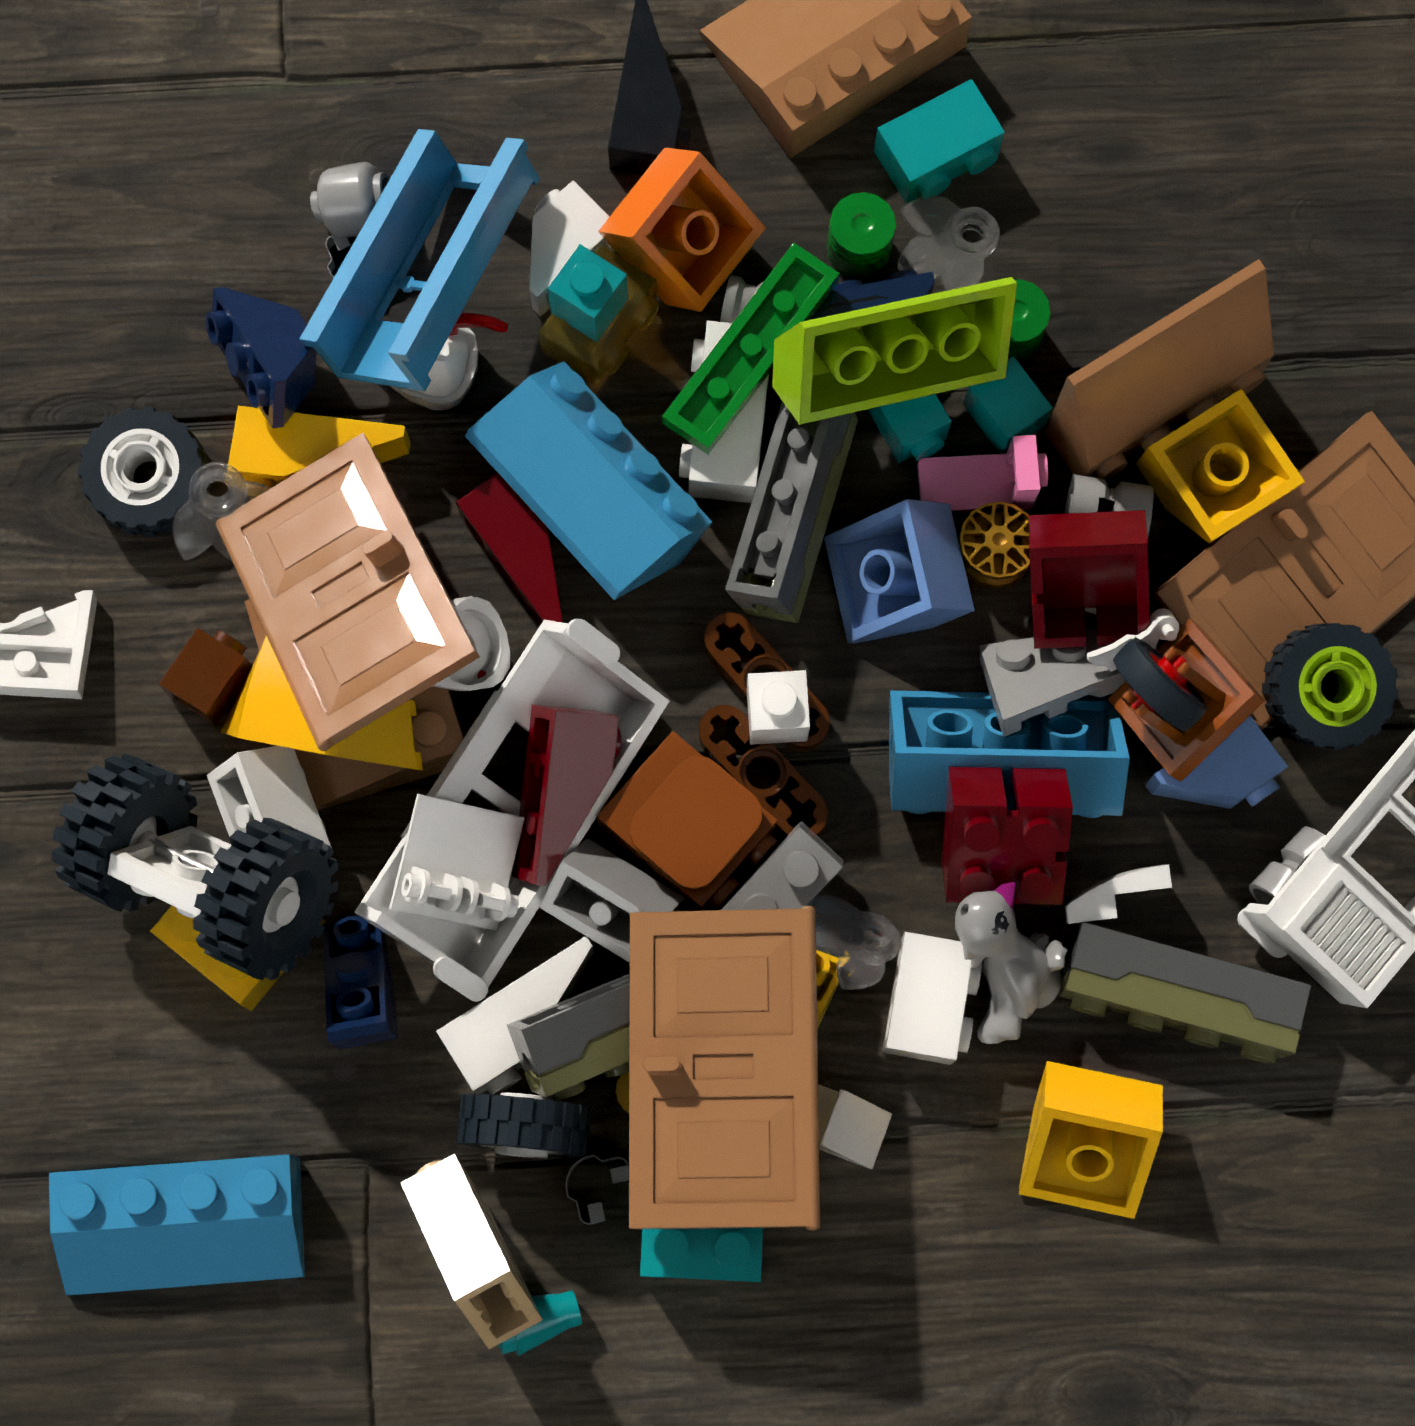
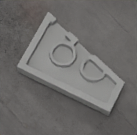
(1041, 680)

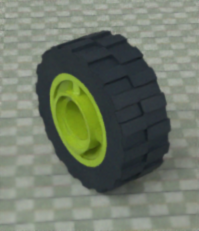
(1363, 693)

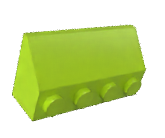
(895, 351)

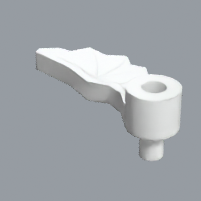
(1162, 626)

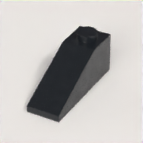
(647, 101)

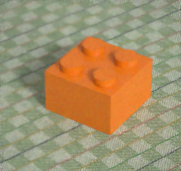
(683, 228)

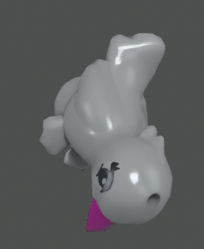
(1015, 966)

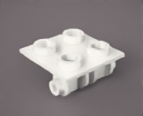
(458, 864)

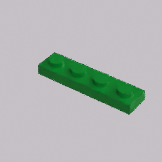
(746, 349)

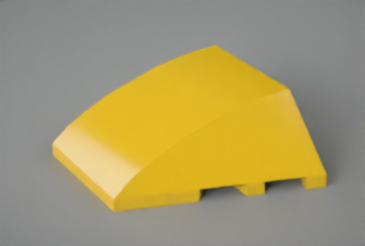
(271, 715)

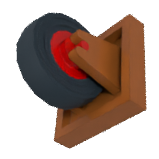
(1182, 697)

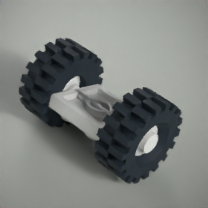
(138, 841)

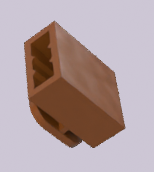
(689, 823)

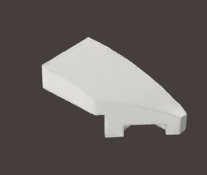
(1099, 899)

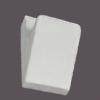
(850, 1126)

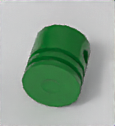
(860, 235)
(1029, 320)

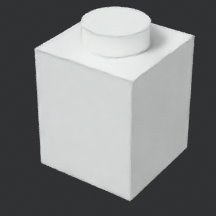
(778, 707)

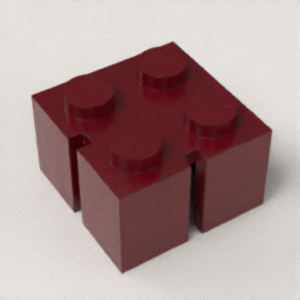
(1088, 564)
(1000, 846)

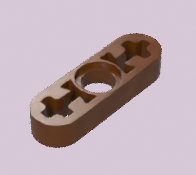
(749, 641)
(723, 752)

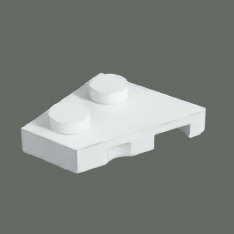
(48, 650)

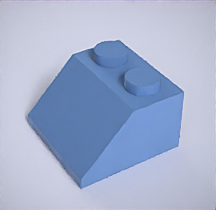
(899, 571)

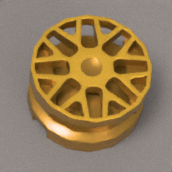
(995, 545)

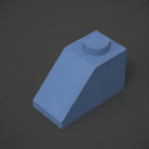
(1235, 771)

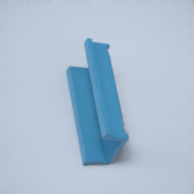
(348, 319)

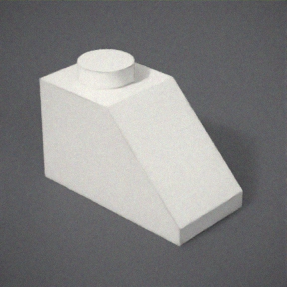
(558, 227)

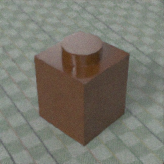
(207, 674)

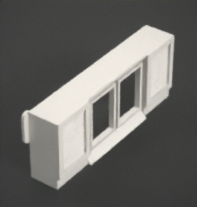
(559, 668)
(1335, 912)

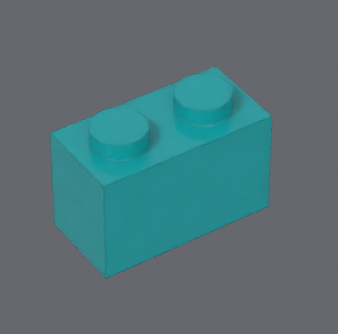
(939, 142)
(702, 1254)

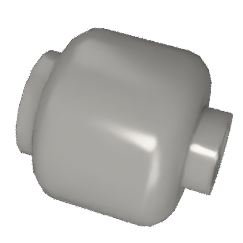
(347, 197)

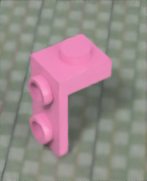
(984, 479)

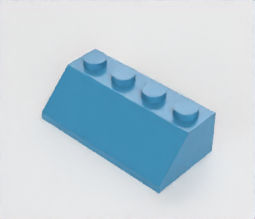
(589, 480)
(962, 730)
(177, 1224)

